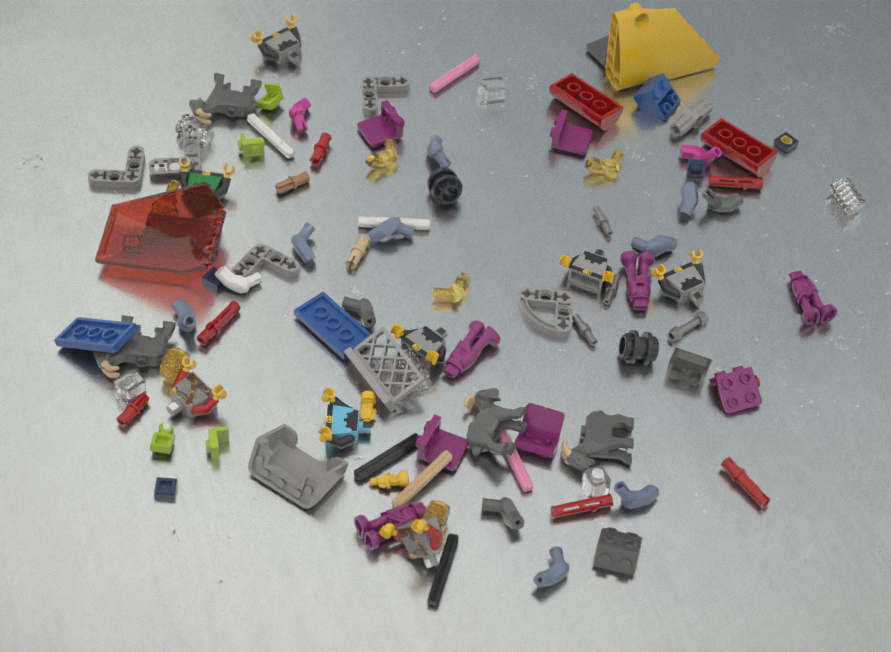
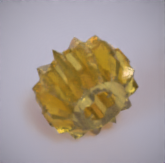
(172, 363)
(438, 509)

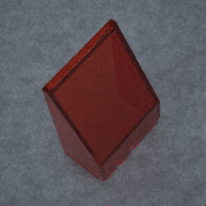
(164, 231)

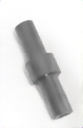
(602, 221)
(612, 289)
(584, 329)

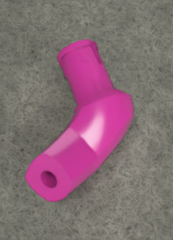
(296, 113)
(698, 153)

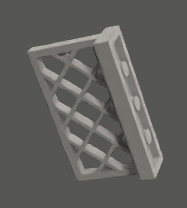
(370, 373)

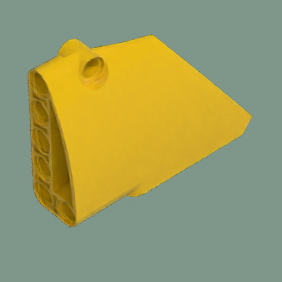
(653, 43)

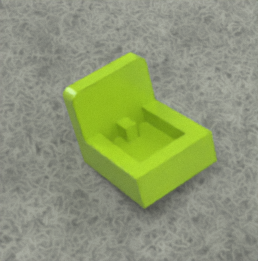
(272, 98)
(251, 147)
(215, 436)

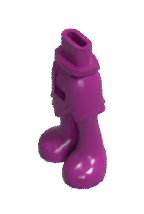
(640, 287)
(804, 291)
(464, 356)
(396, 516)

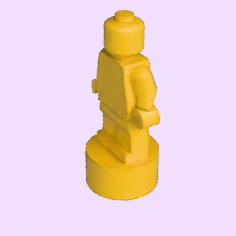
(368, 400)
(391, 480)

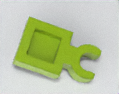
(162, 440)

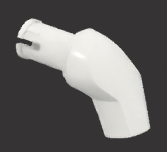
(236, 282)

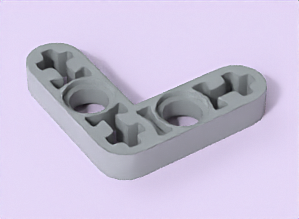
(402, 84)
(197, 160)
(125, 176)
(264, 258)

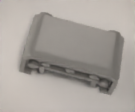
(292, 471)

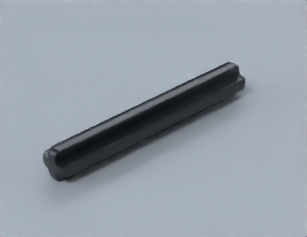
(386, 457)
(443, 569)

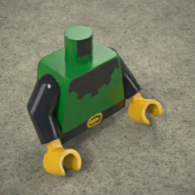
(216, 181)

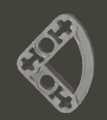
(559, 306)

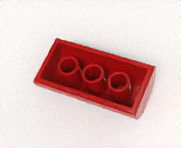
(586, 101)
(739, 147)

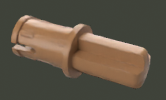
(292, 182)

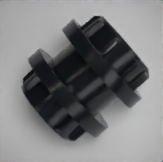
(444, 186)
(638, 347)

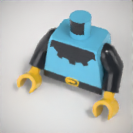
(342, 422)

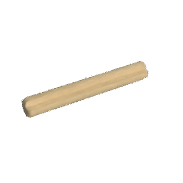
(422, 479)

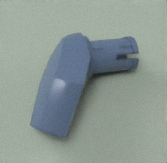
(435, 150)
(690, 198)
(388, 227)
(300, 244)
(656, 245)
(185, 315)
(636, 498)
(556, 572)

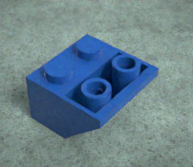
(657, 97)

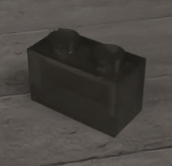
(688, 367)

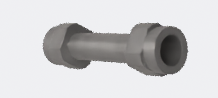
(699, 319)

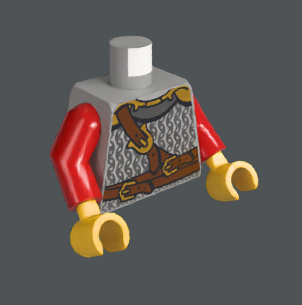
(192, 394)
(420, 538)

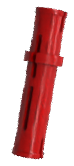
(736, 182)
(213, 328)
(739, 475)
(605, 501)

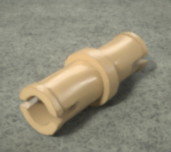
(358, 251)

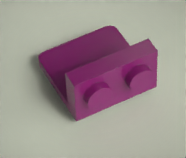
(382, 127)
(569, 136)
(737, 389)
(542, 430)
(436, 440)

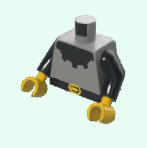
(282, 45)
(588, 269)
(684, 282)
(424, 342)

